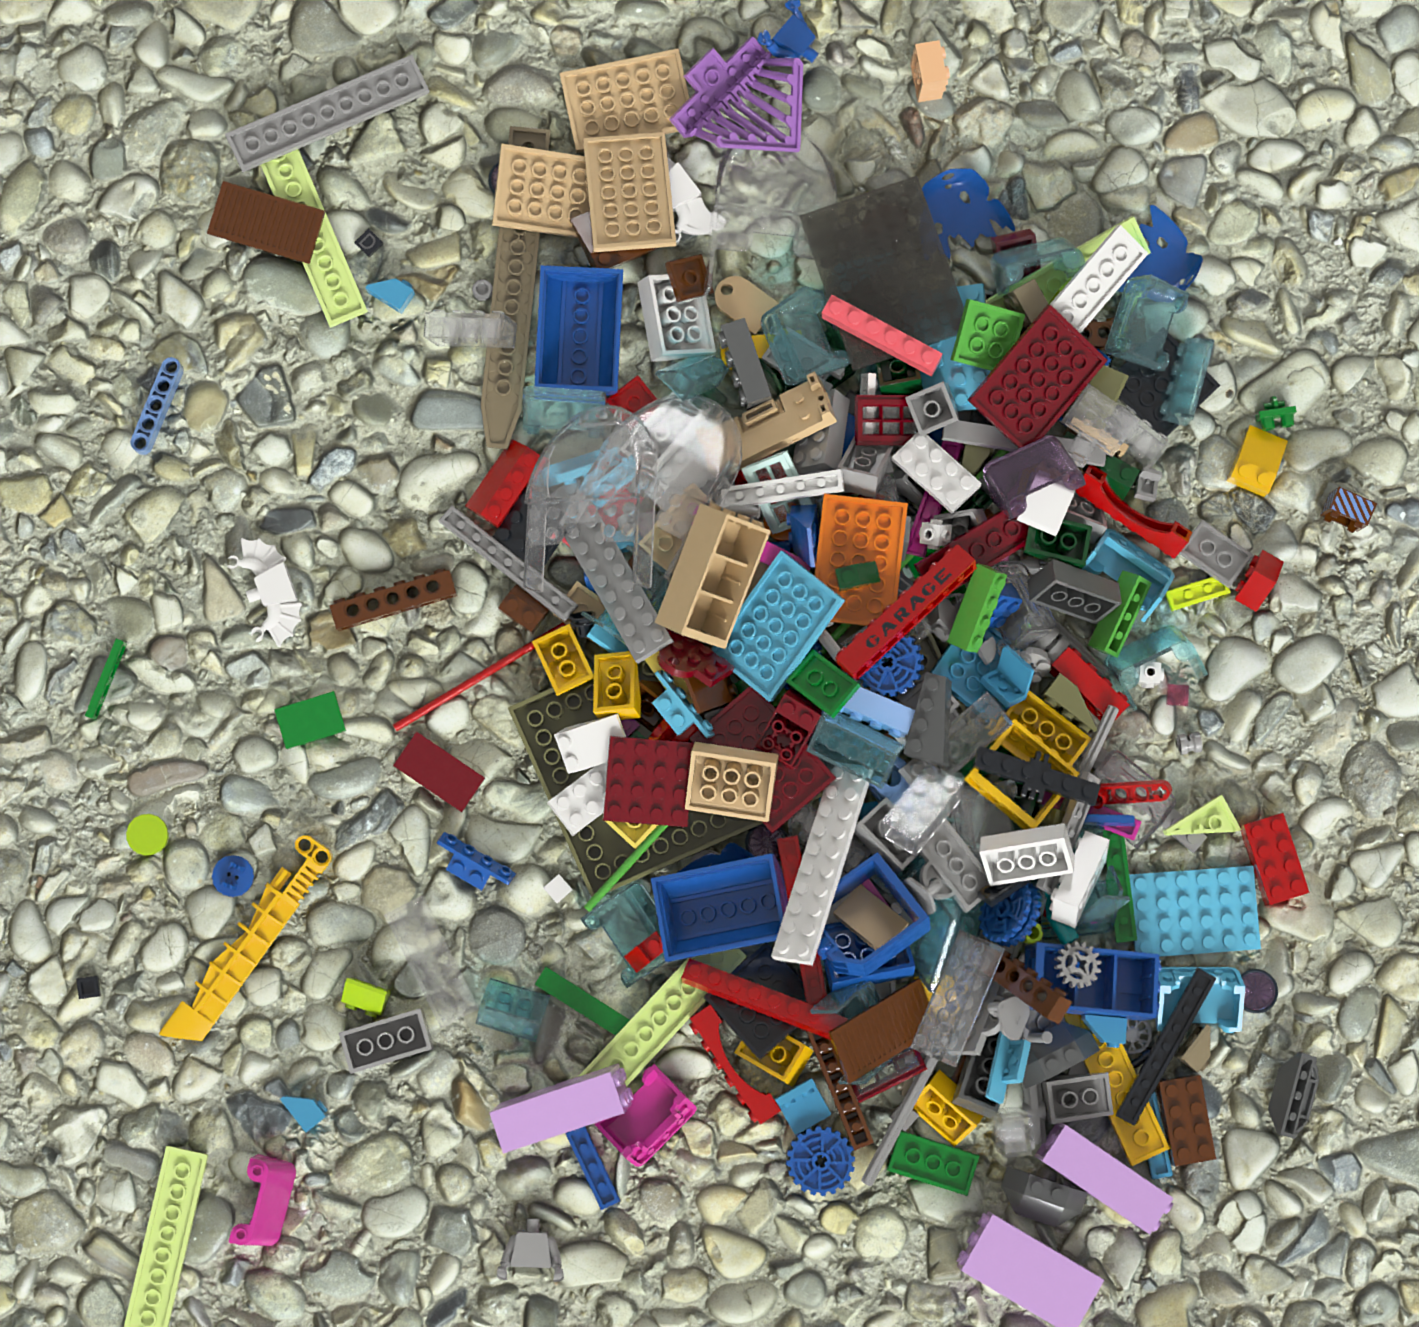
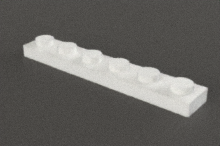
(785, 489)

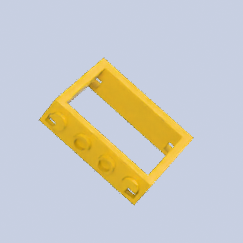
(999, 799)

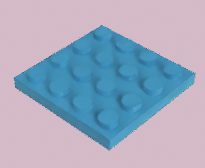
(966, 670)

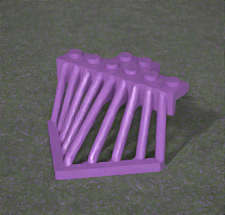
(718, 86)

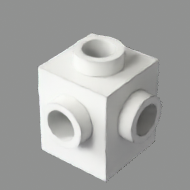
(935, 533)
(1150, 681)

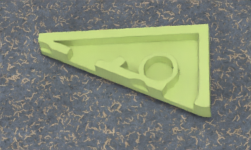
(1209, 818)

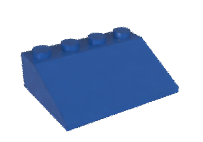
(854, 947)

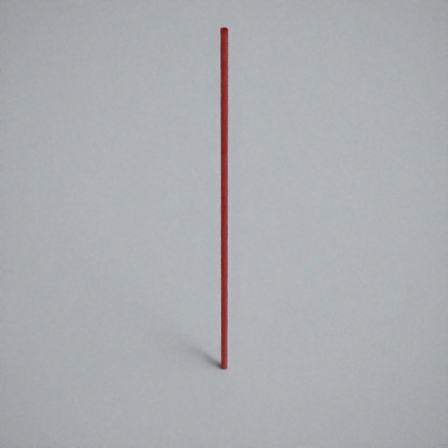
(469, 682)

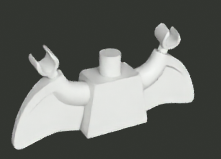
(687, 202)

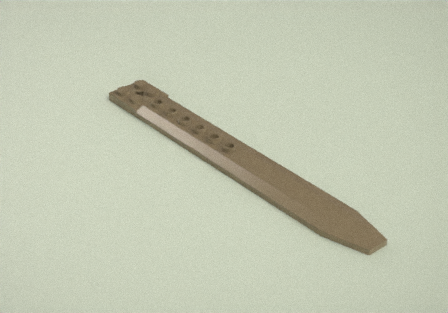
(514, 296)

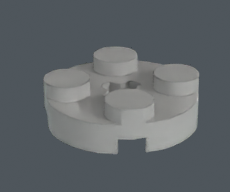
(1040, 660)

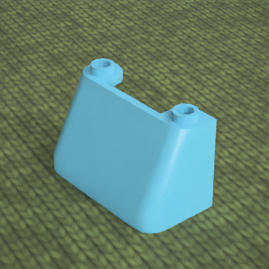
(1221, 1006)

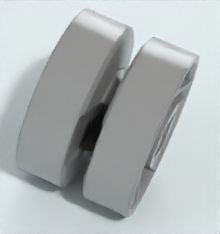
(1051, 645)

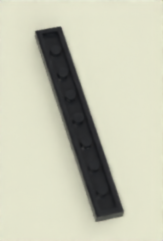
(1165, 1046)

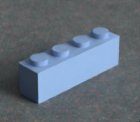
(879, 712)

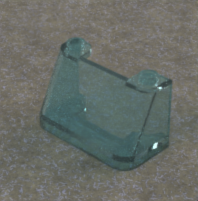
(1009, 264)
(1144, 321)

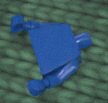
(793, 39)

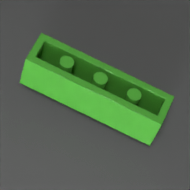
(977, 608)
(1114, 628)

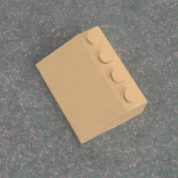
(731, 781)

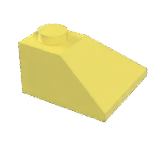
(632, 832)

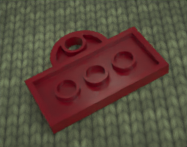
(693, 659)

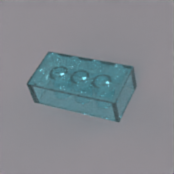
(855, 748)

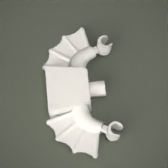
(273, 589)

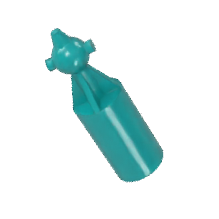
(1064, 932)

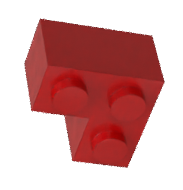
(1259, 580)

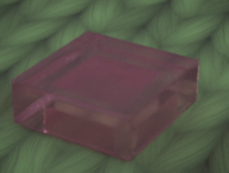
(1177, 695)

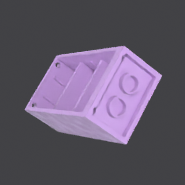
(561, 1108)
(1104, 1177)
(1029, 1272)

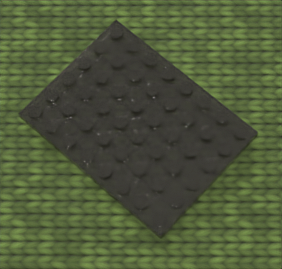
(888, 262)

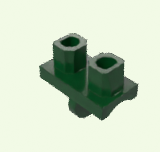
(977, 500)

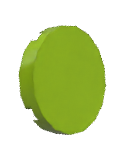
(147, 834)

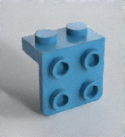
(1010, 679)

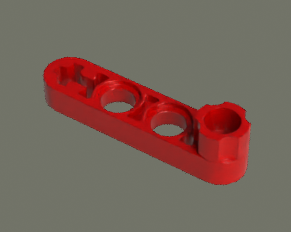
(1131, 794)

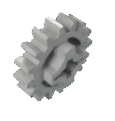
(1082, 971)

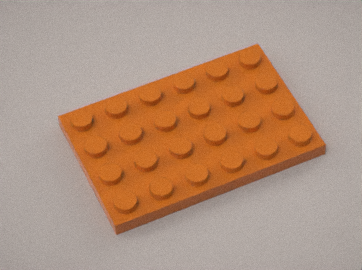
(856, 533)

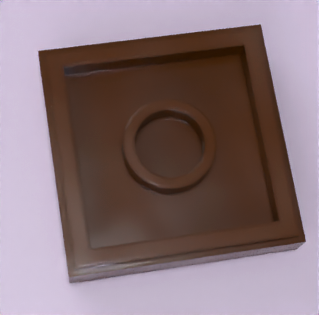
(687, 277)

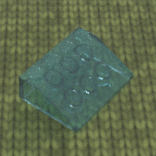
(933, 946)

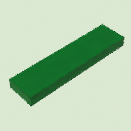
(106, 679)

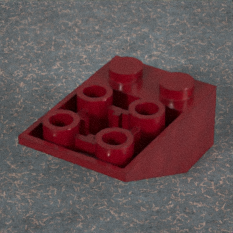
(790, 727)

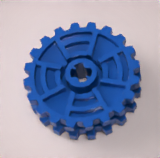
(901, 674)
(1012, 917)
(835, 1167)

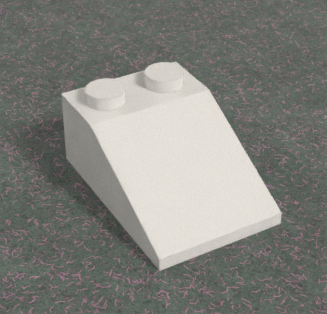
(588, 742)

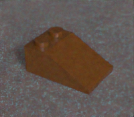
(708, 698)

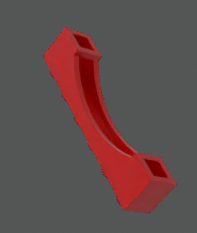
(1166, 536)
(761, 1105)

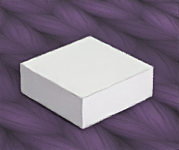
(558, 888)

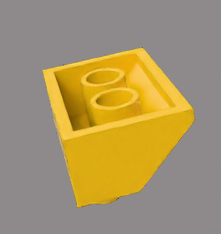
(945, 1117)

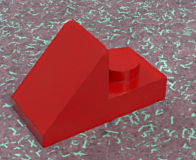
(645, 952)

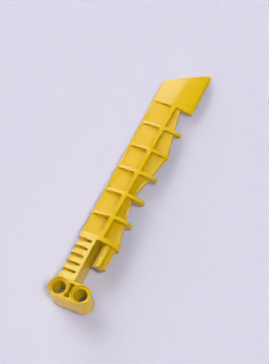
(236, 963)

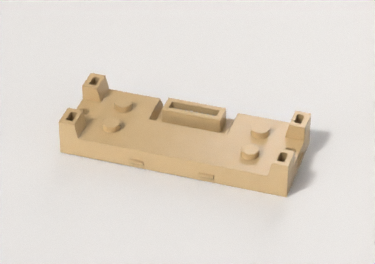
(784, 420)

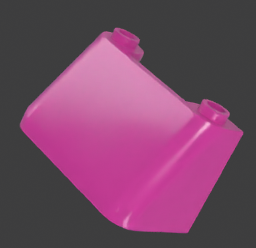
(651, 1119)
(272, 1202)

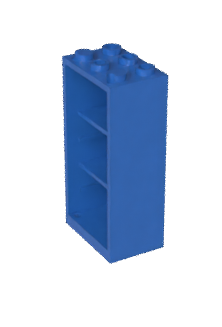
(1123, 989)

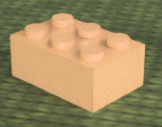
(929, 71)

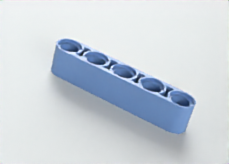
(158, 416)

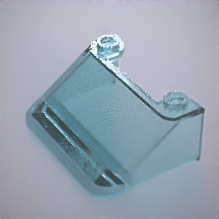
(799, 338)
(555, 406)
(628, 921)

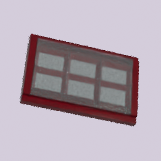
(883, 420)
(900, 1068)

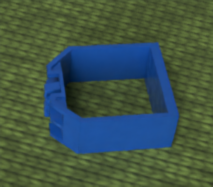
(829, 949)

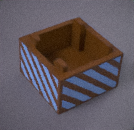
(1348, 509)

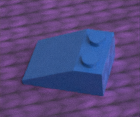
(804, 532)

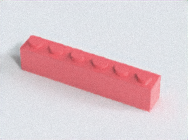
(881, 335)

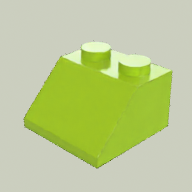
(365, 996)

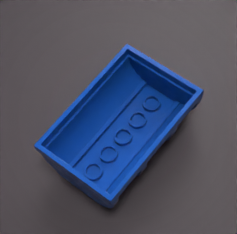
(579, 328)
(720, 907)

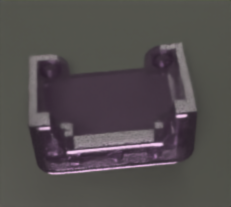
(1028, 471)

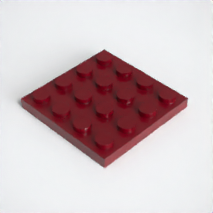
(647, 781)

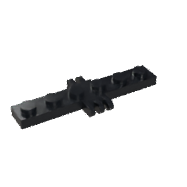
(1036, 776)

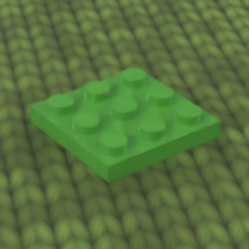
(986, 334)

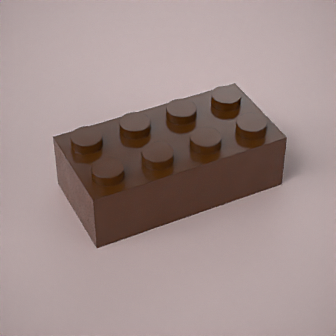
(1185, 1120)

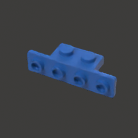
(473, 865)

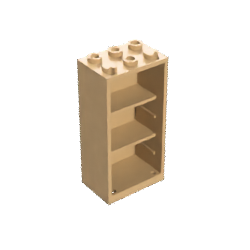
(713, 575)

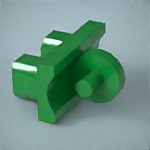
(1267, 417)

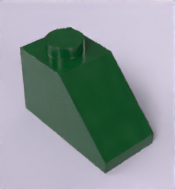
(857, 575)

